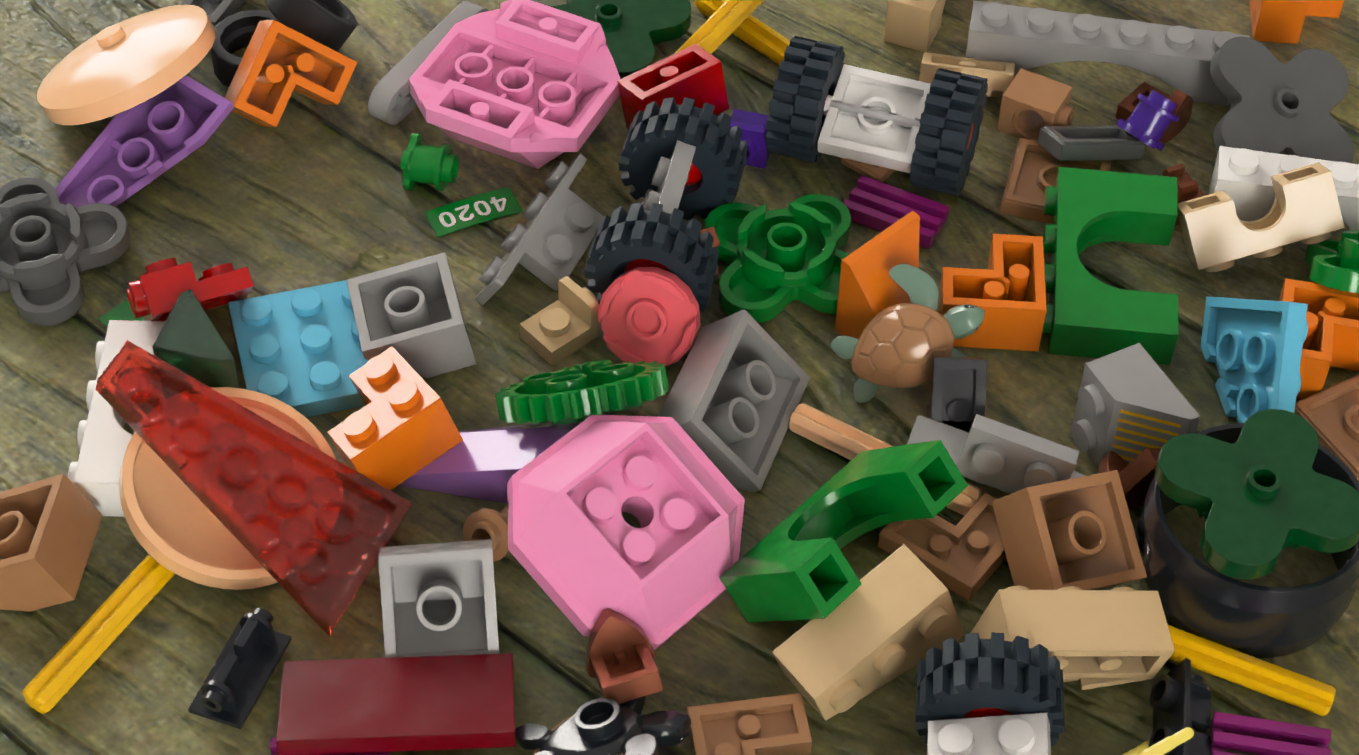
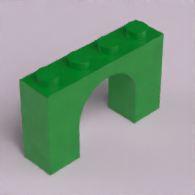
(1083, 312)
(799, 564)

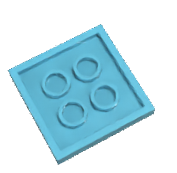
(300, 347)

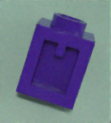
(754, 132)

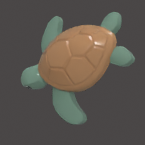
(903, 338)

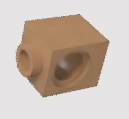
(1034, 103)

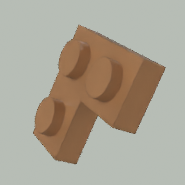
(957, 555)
(751, 727)

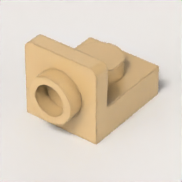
(563, 324)

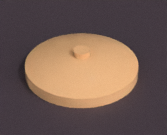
(126, 64)
(178, 526)

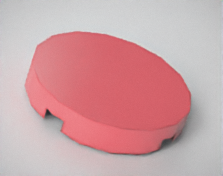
(649, 316)

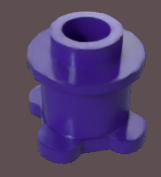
(1150, 119)

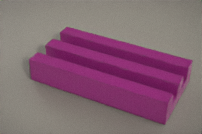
(895, 205)
(1265, 736)

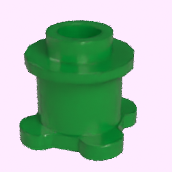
(428, 164)

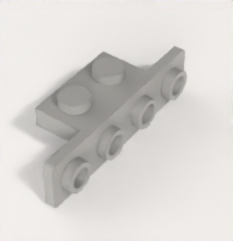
(553, 237)
(1000, 453)

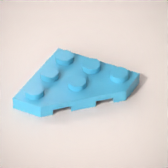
(1255, 352)

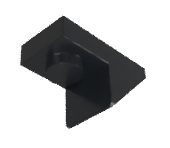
(957, 390)

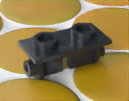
(241, 670)
(1179, 703)

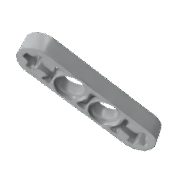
(391, 96)

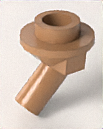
(486, 525)

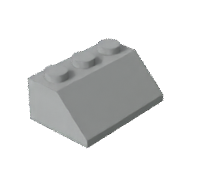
(737, 397)

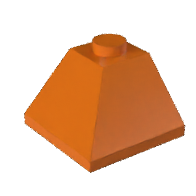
(865, 275)

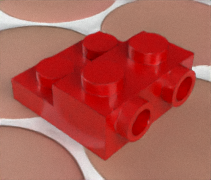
(165, 280)

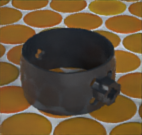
(1236, 613)

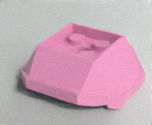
(519, 82)
(589, 559)

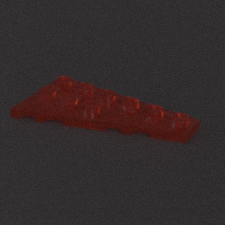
(280, 497)

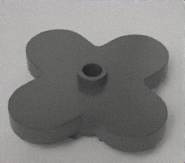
(1281, 104)
(49, 247)

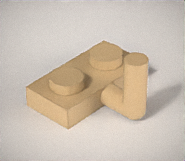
(997, 73)

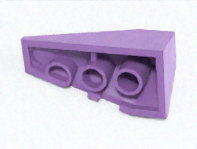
(144, 144)
(486, 460)

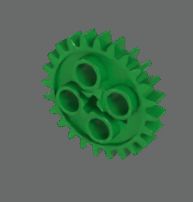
(582, 391)

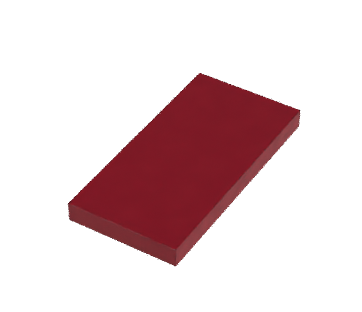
(396, 704)

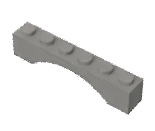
(1046, 36)

